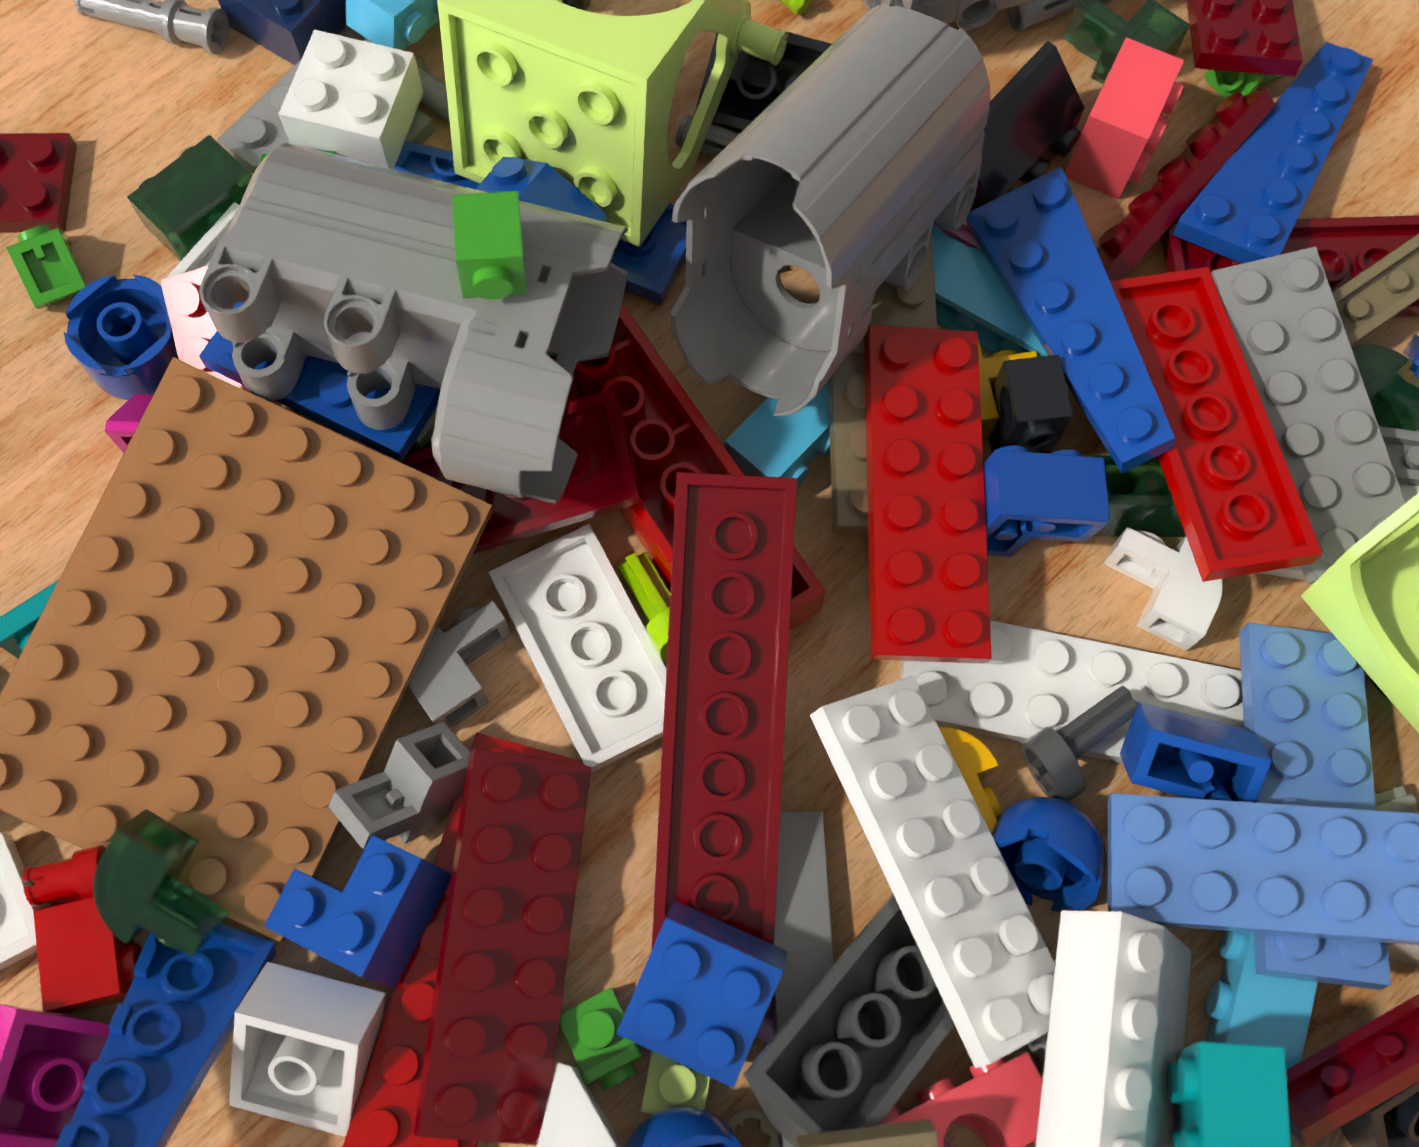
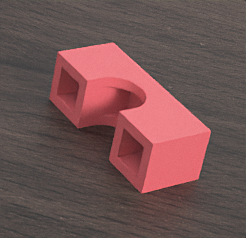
(996, 1104)

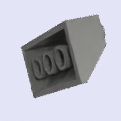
(854, 1036)

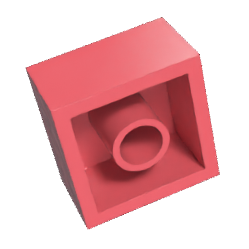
(1126, 119)

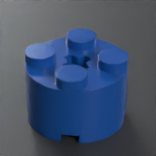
(121, 334)

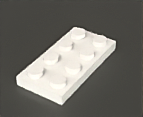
(586, 645)

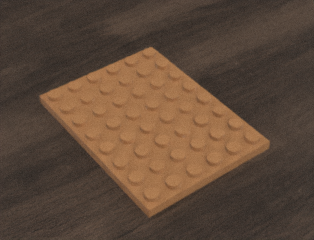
(230, 638)

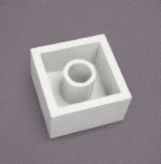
(352, 99)

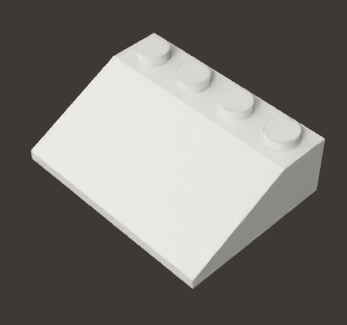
(1113, 1032)

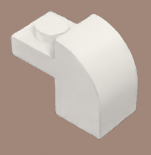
(1180, 602)

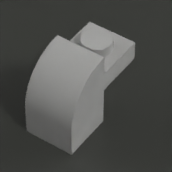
(443, 679)
(411, 794)

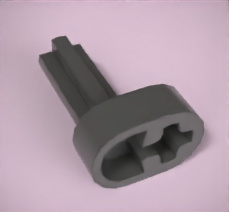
(1054, 754)

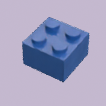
(703, 993)

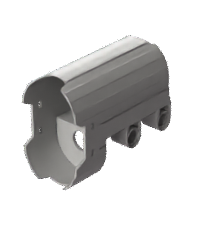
(833, 182)
(366, 276)

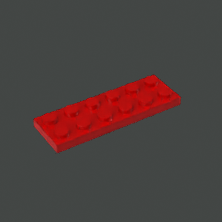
(1225, 459)
(925, 496)

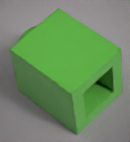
(489, 244)

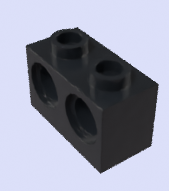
(1030, 404)

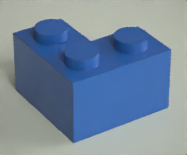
(1042, 497)
(1193, 756)
(373, 920)

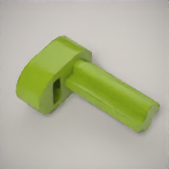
(651, 596)

